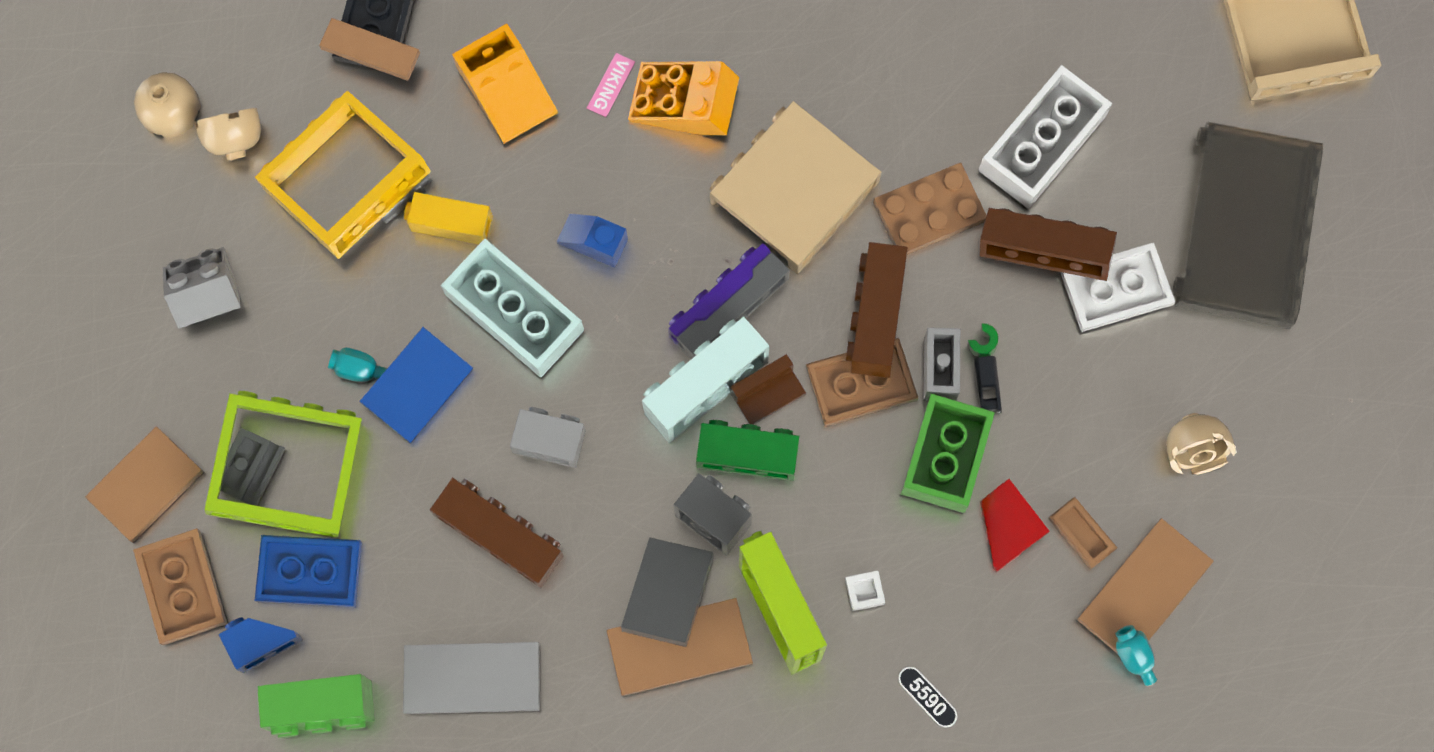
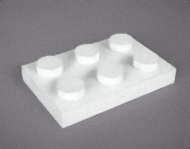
(1132, 289)

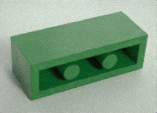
(747, 450)

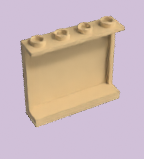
(1299, 44)
(795, 185)

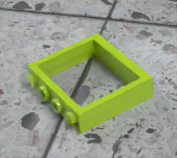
(274, 517)
(780, 602)

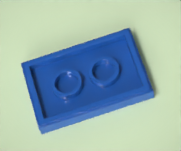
(416, 385)
(308, 571)

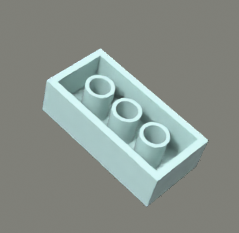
(513, 307)
(705, 379)

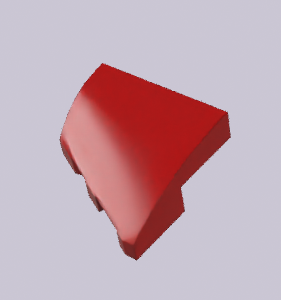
(1010, 524)

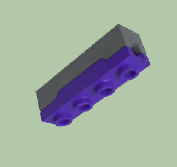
(733, 297)

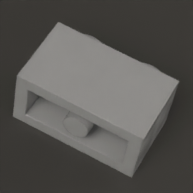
(942, 363)
(548, 437)

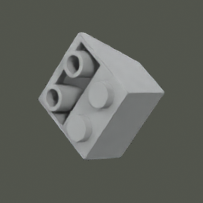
(200, 287)

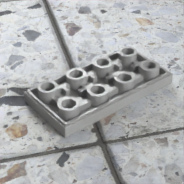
(471, 678)

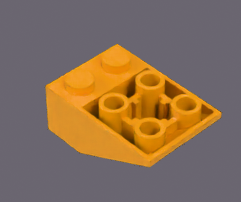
(504, 83)
(685, 96)

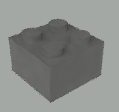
(713, 513)

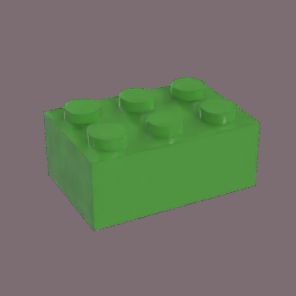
(948, 453)
(316, 705)

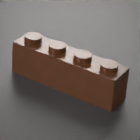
(1047, 243)
(878, 309)
(497, 532)

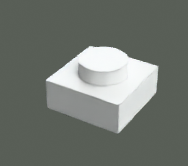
(865, 590)

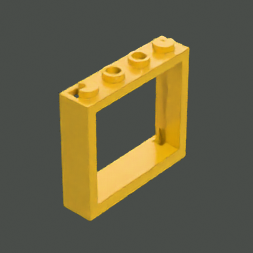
(373, 204)

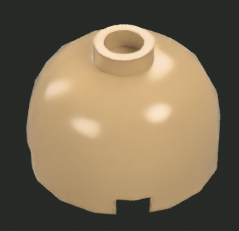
(167, 104)
(230, 133)
(1199, 444)

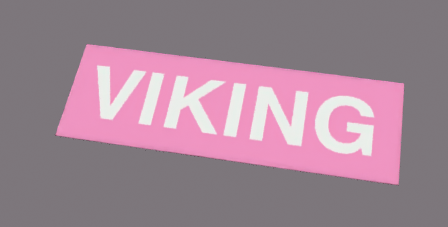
(611, 85)

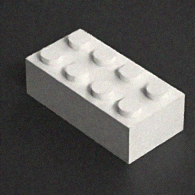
(1045, 137)

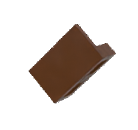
(767, 390)

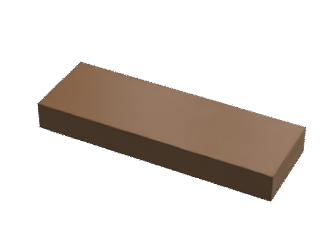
(369, 49)

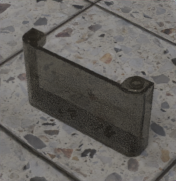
(1250, 225)

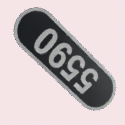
(927, 697)

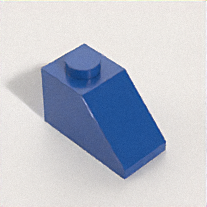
(594, 238)
(254, 642)

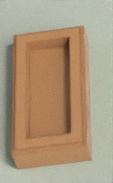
(1082, 533)

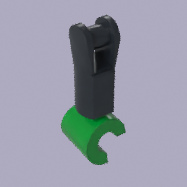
(986, 368)

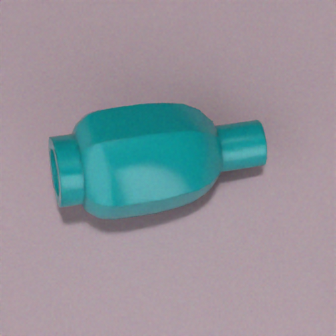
(354, 365)
(1136, 653)

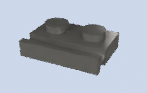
(250, 467)

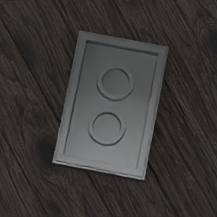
(667, 592)

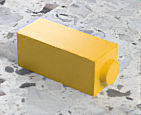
(448, 218)

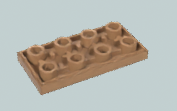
(1146, 585)
(713, 647)

